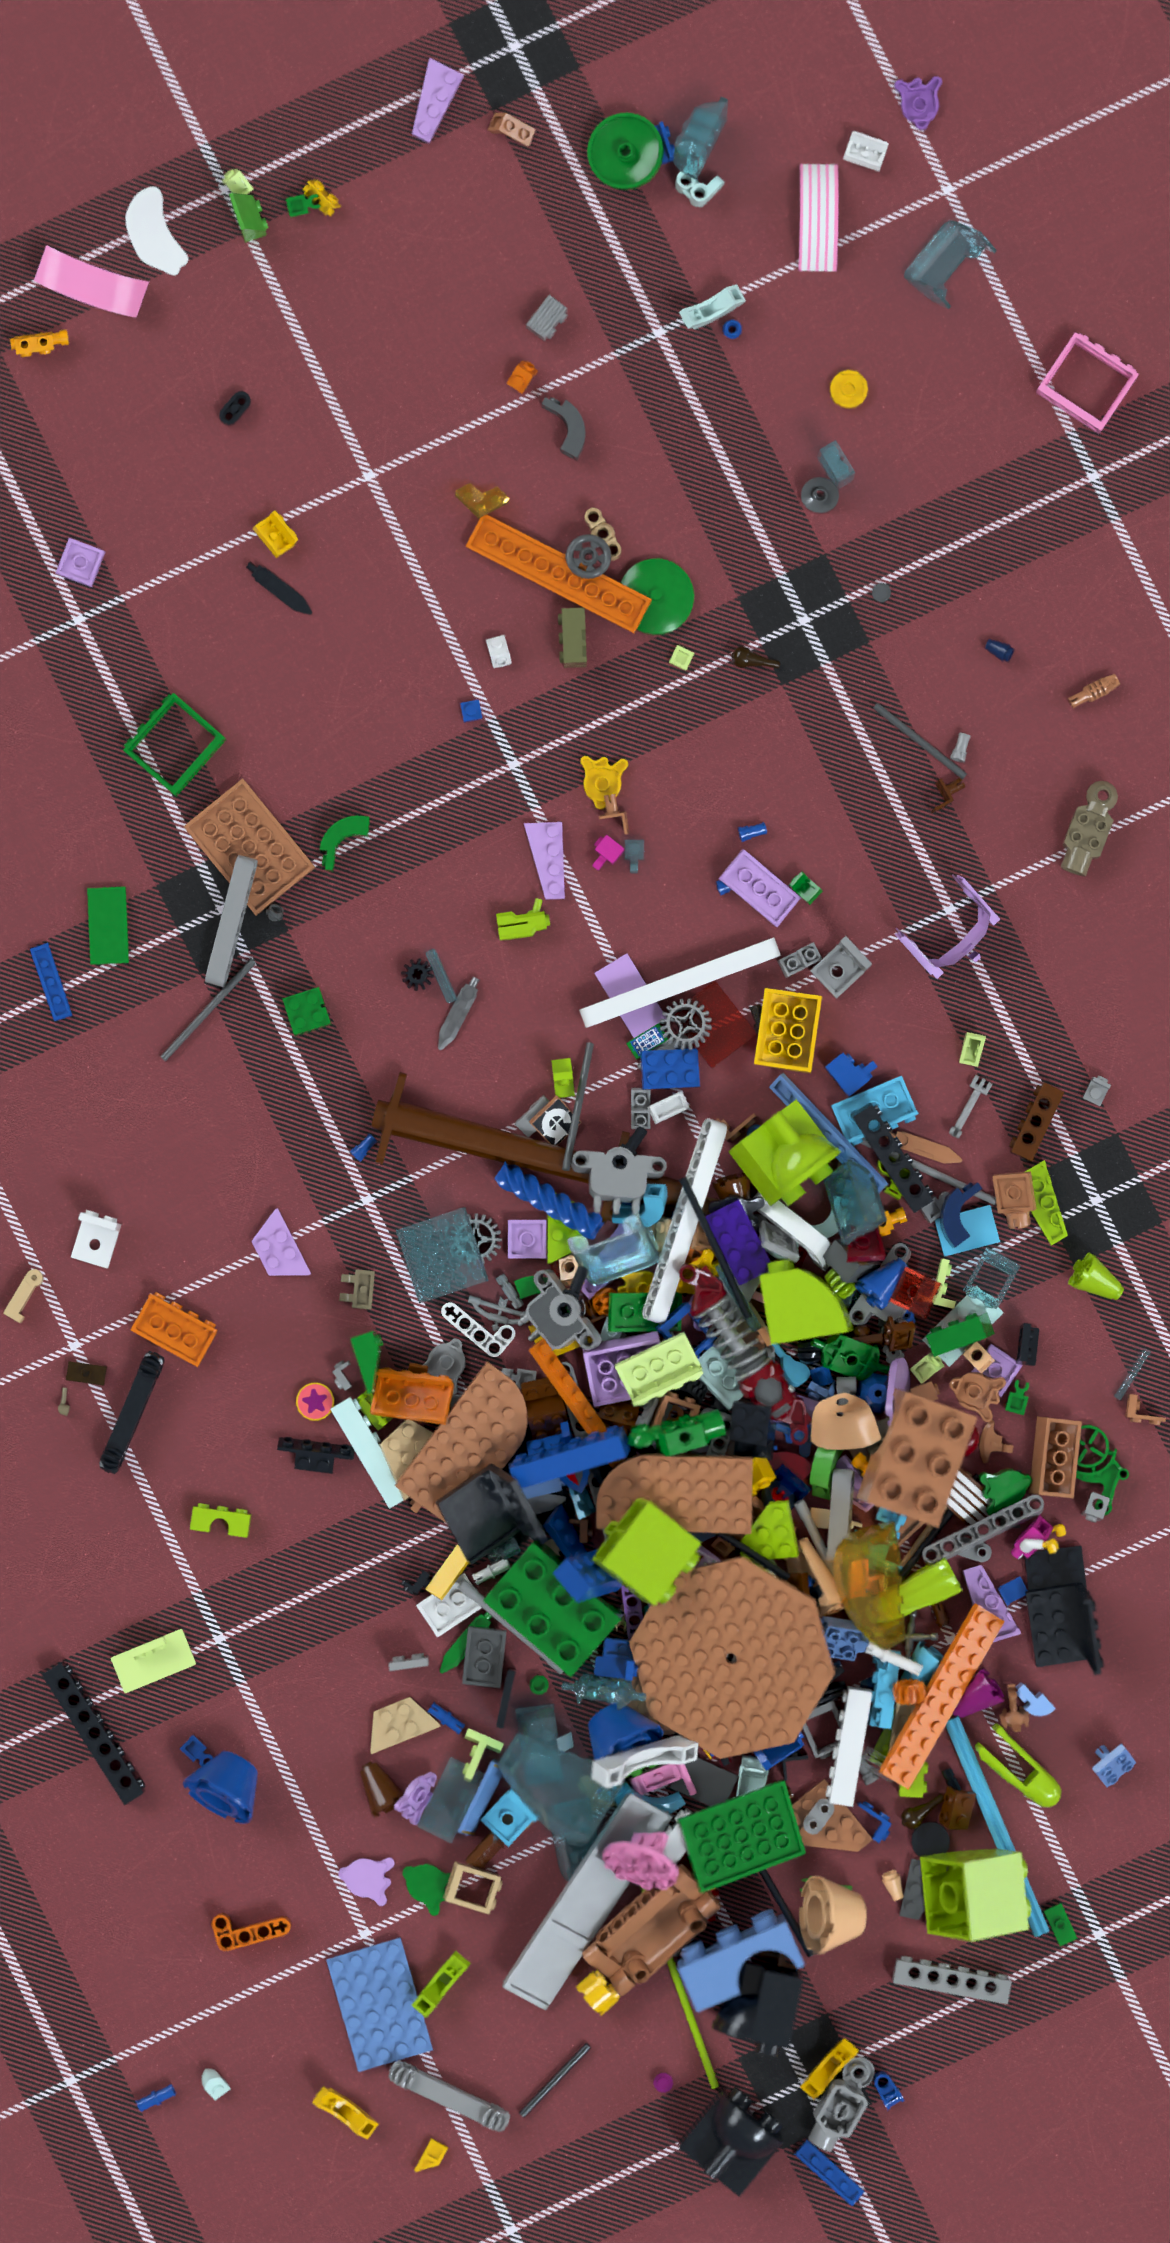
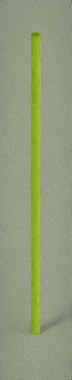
(691, 2020)

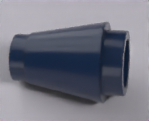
(1000, 650)

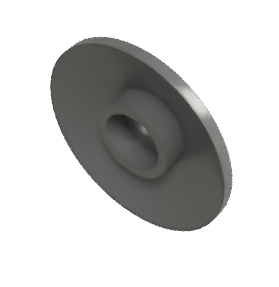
(820, 502)

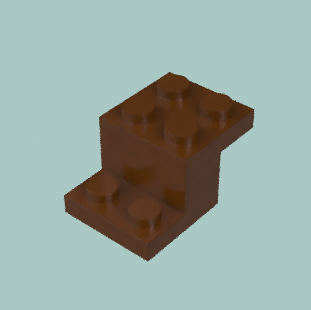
(543, 1407)

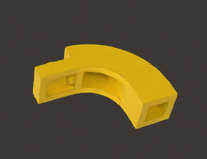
(828, 2068)
(346, 2111)

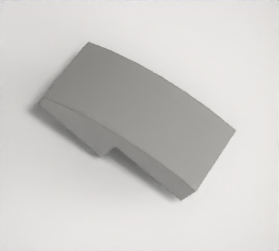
(799, 960)
(639, 1112)
(523, 1122)

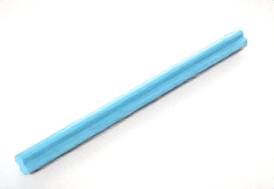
(990, 1811)

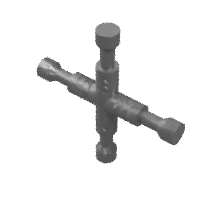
(910, 1637)

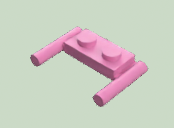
(662, 1776)

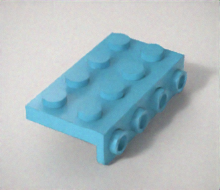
(891, 1099)

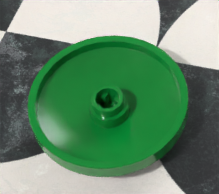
(625, 151)
(670, 594)

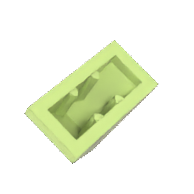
(972, 1049)

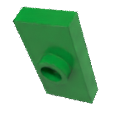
(1060, 1924)

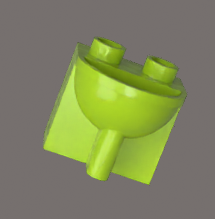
(785, 1155)
(647, 1552)

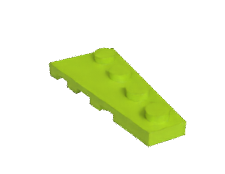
(1047, 1209)

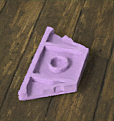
(278, 1249)

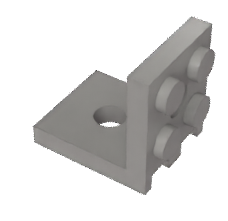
(851, 962)

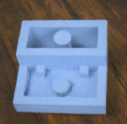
(1037, 1704)

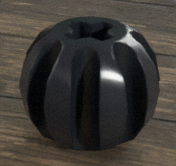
(807, 1353)

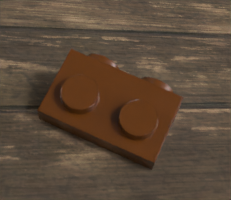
(957, 1808)

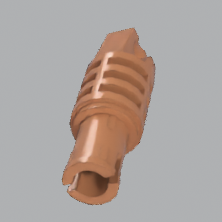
(1095, 690)

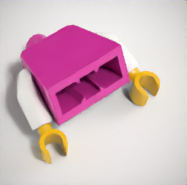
(1036, 1537)

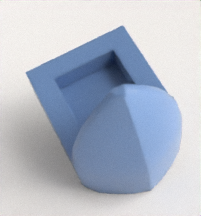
(819, 1393)

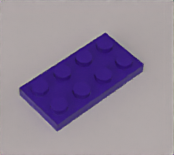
(739, 1242)

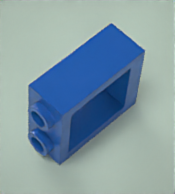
(676, 1316)

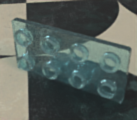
(450, 1801)

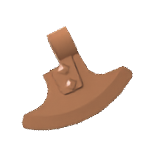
(991, 1442)

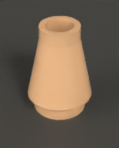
(893, 1884)

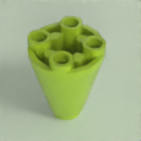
(1095, 1278)

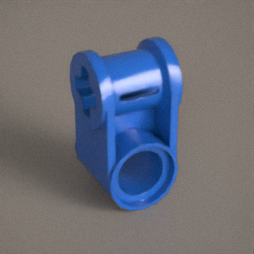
(889, 2092)

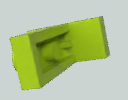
(563, 1078)

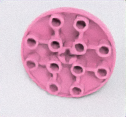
(642, 1861)

